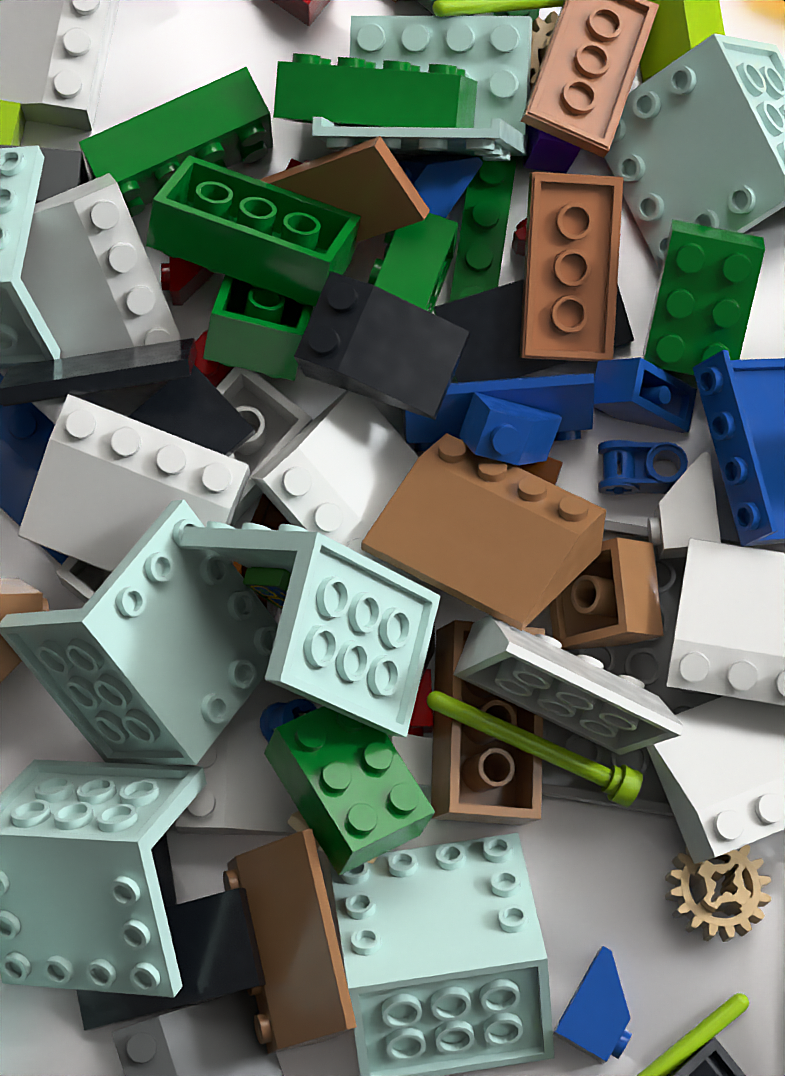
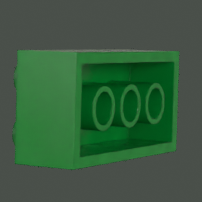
(366, 96)
(214, 123)
(251, 230)

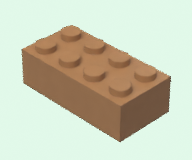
(471, 771)

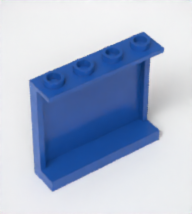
(748, 433)

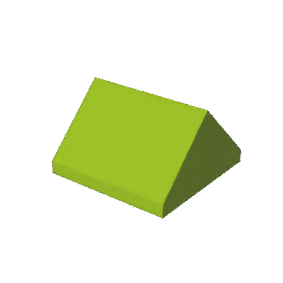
(676, 30)

